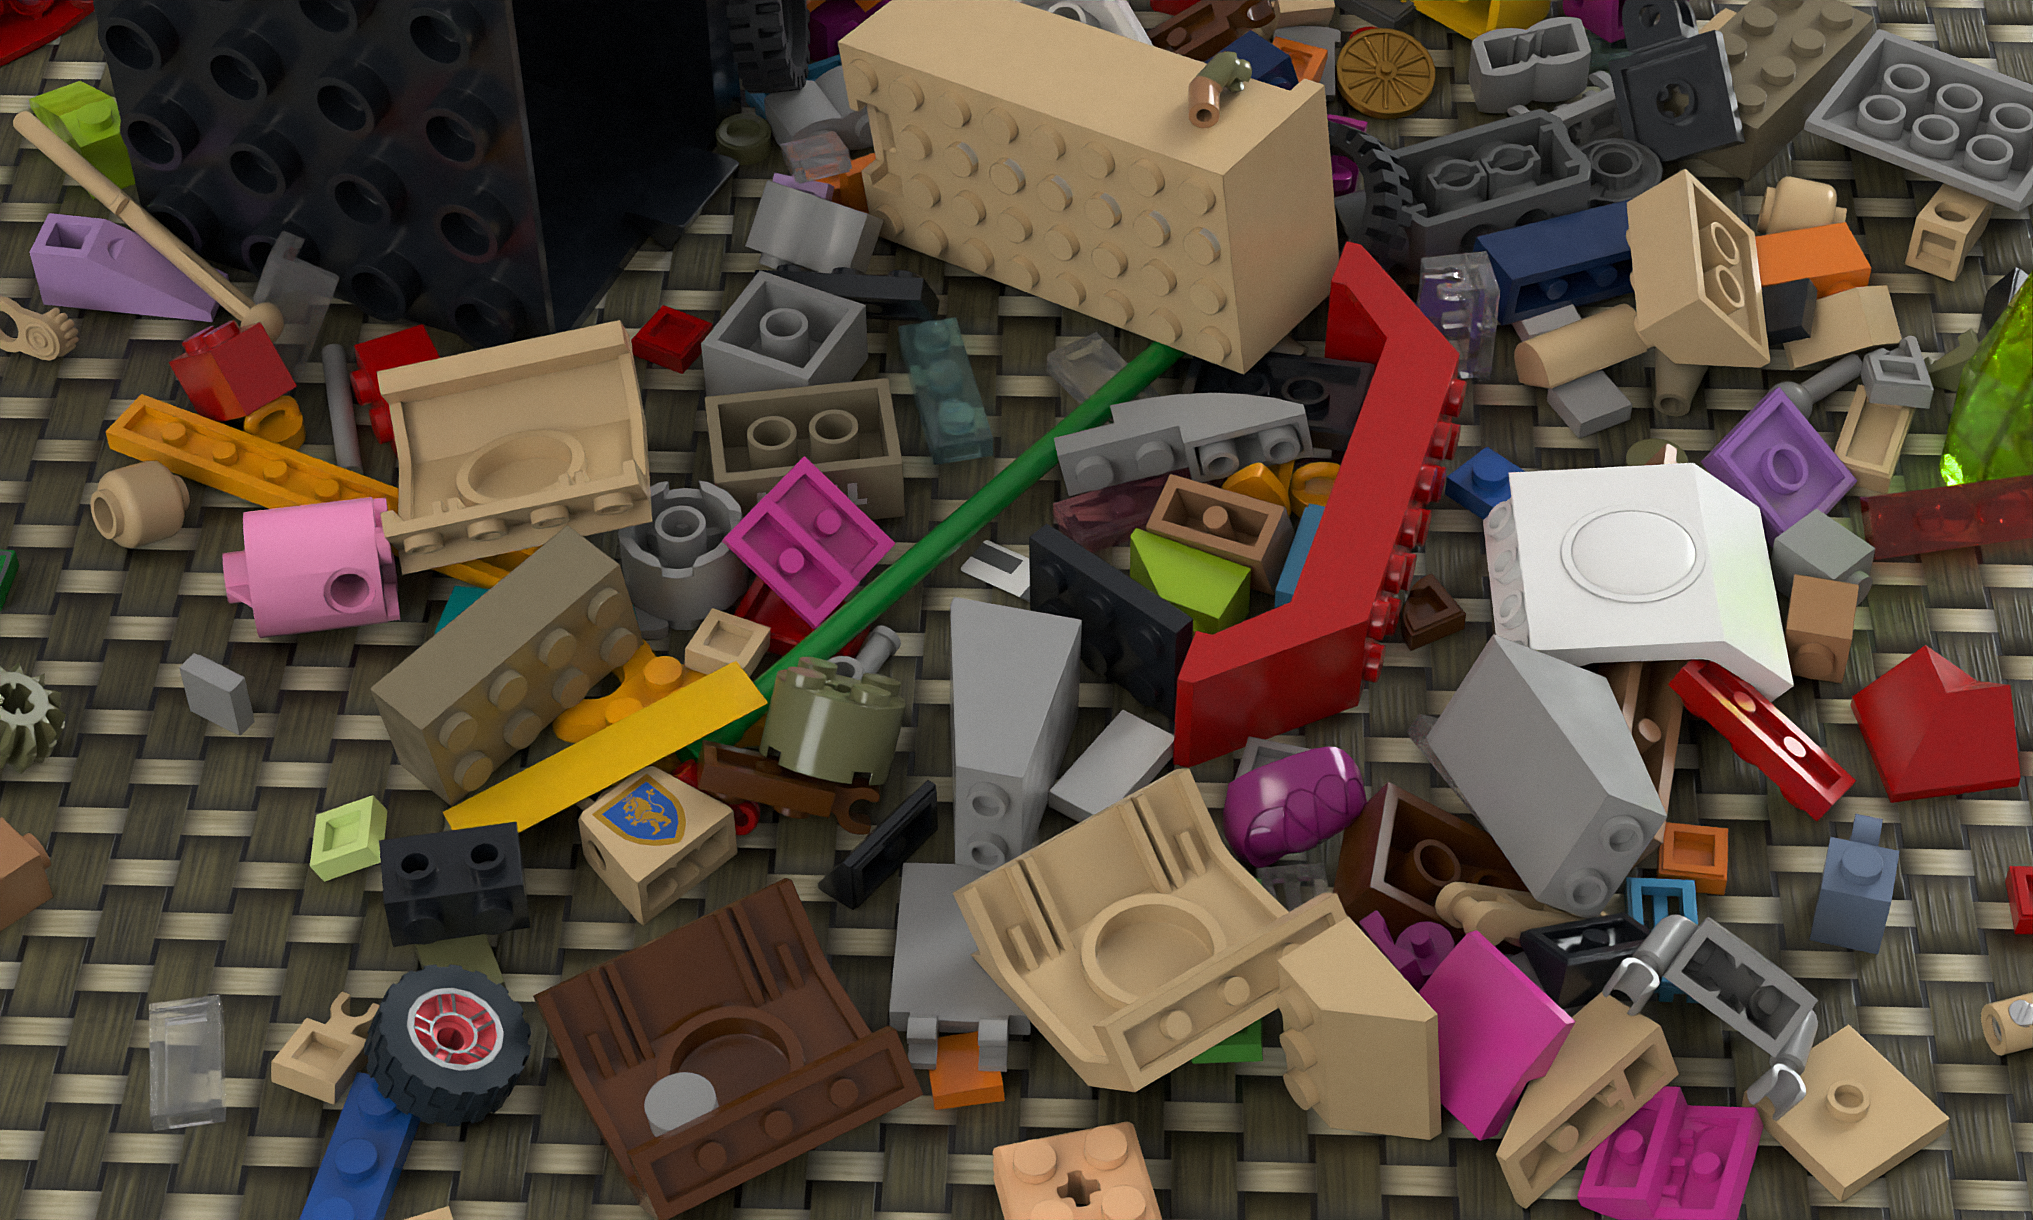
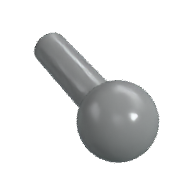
(1821, 384)

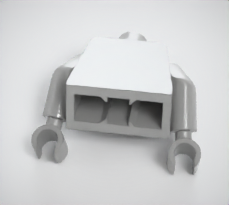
(1737, 988)

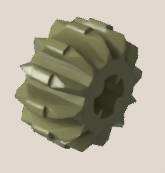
(27, 719)

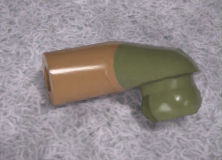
(1205, 88)

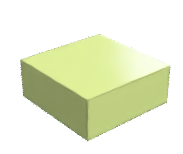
(348, 838)

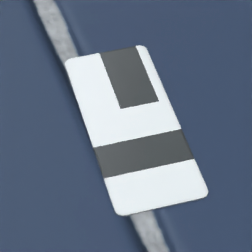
(1000, 568)

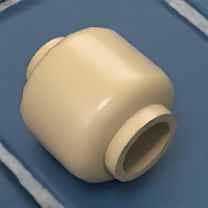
(1798, 205)
(139, 504)

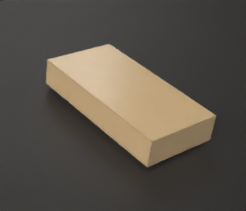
(1873, 440)

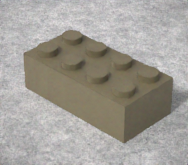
(1781, 68)
(508, 665)

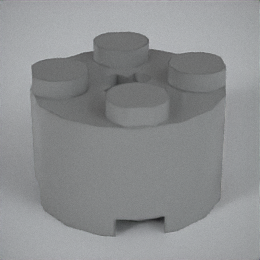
(679, 561)

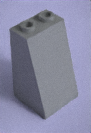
(1008, 723)
(1550, 773)

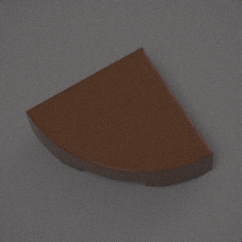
(1429, 614)

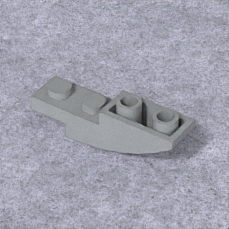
(1172, 432)

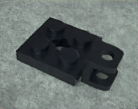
(1669, 57)

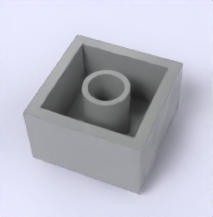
(784, 339)

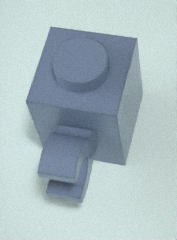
(1855, 889)

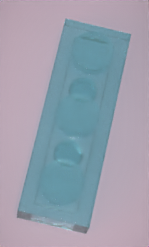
(945, 391)

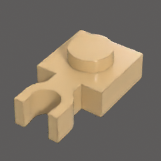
(325, 1057)

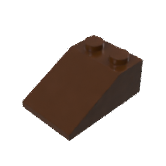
(1406, 854)

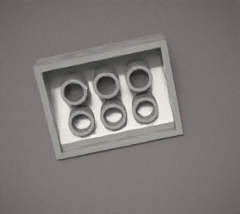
(1934, 118)

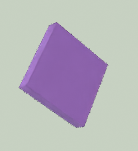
(1779, 464)

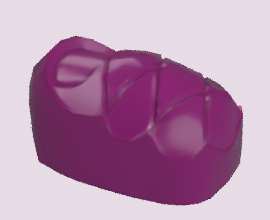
(1292, 805)

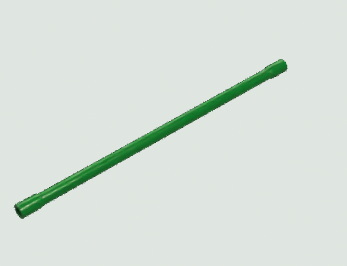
(950, 534)

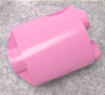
(314, 568)

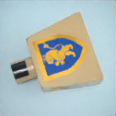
(654, 839)

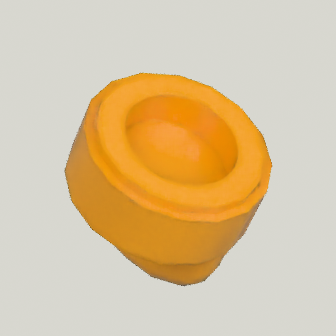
(278, 422)
(1312, 485)

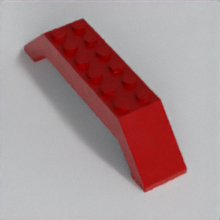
(1325, 643)

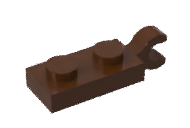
(1209, 26)
(743, 774)

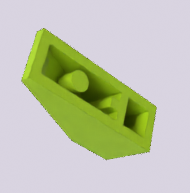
(88, 124)

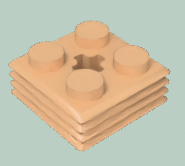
(1085, 1167)

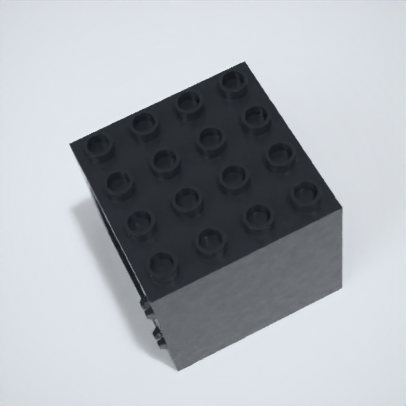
(424, 149)

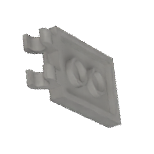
(938, 980)

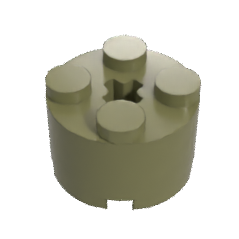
(833, 722)

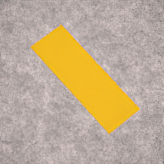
(613, 752)

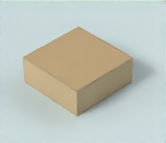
(727, 639)

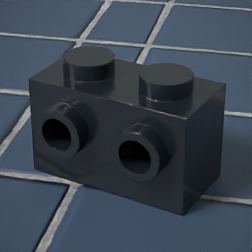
(455, 888)

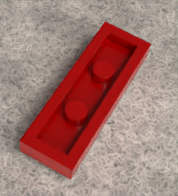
(1762, 736)

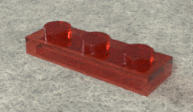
(1949, 516)

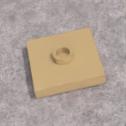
(1855, 1115)

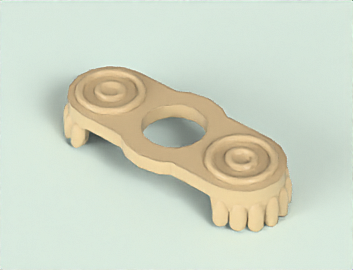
(38, 335)

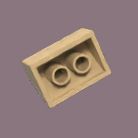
(1695, 277)
(1358, 1037)

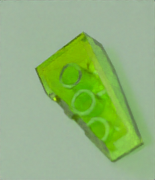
(1994, 401)

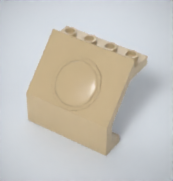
(516, 446)
(1136, 936)

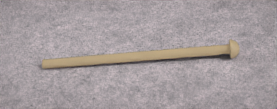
(149, 227)

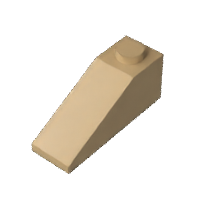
(1593, 1086)

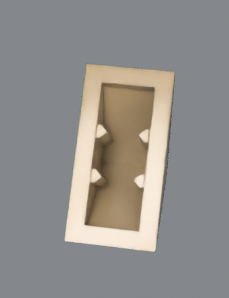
(1847, 324)

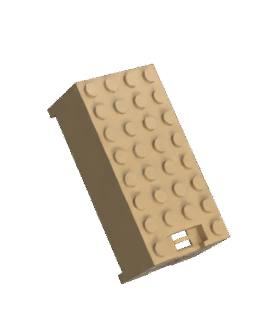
(1082, 181)

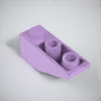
(113, 270)

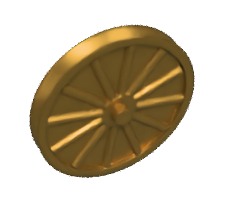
(1385, 73)

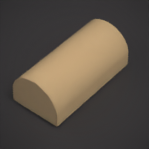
(1579, 348)

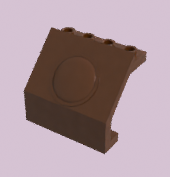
(749, 1011)

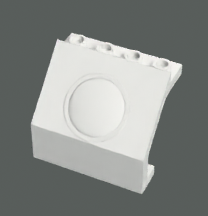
(1636, 571)

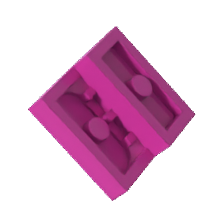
(808, 542)
(1491, 1033)
(1674, 1162)

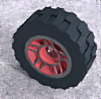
(439, 1011)

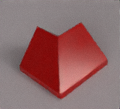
(1938, 730)

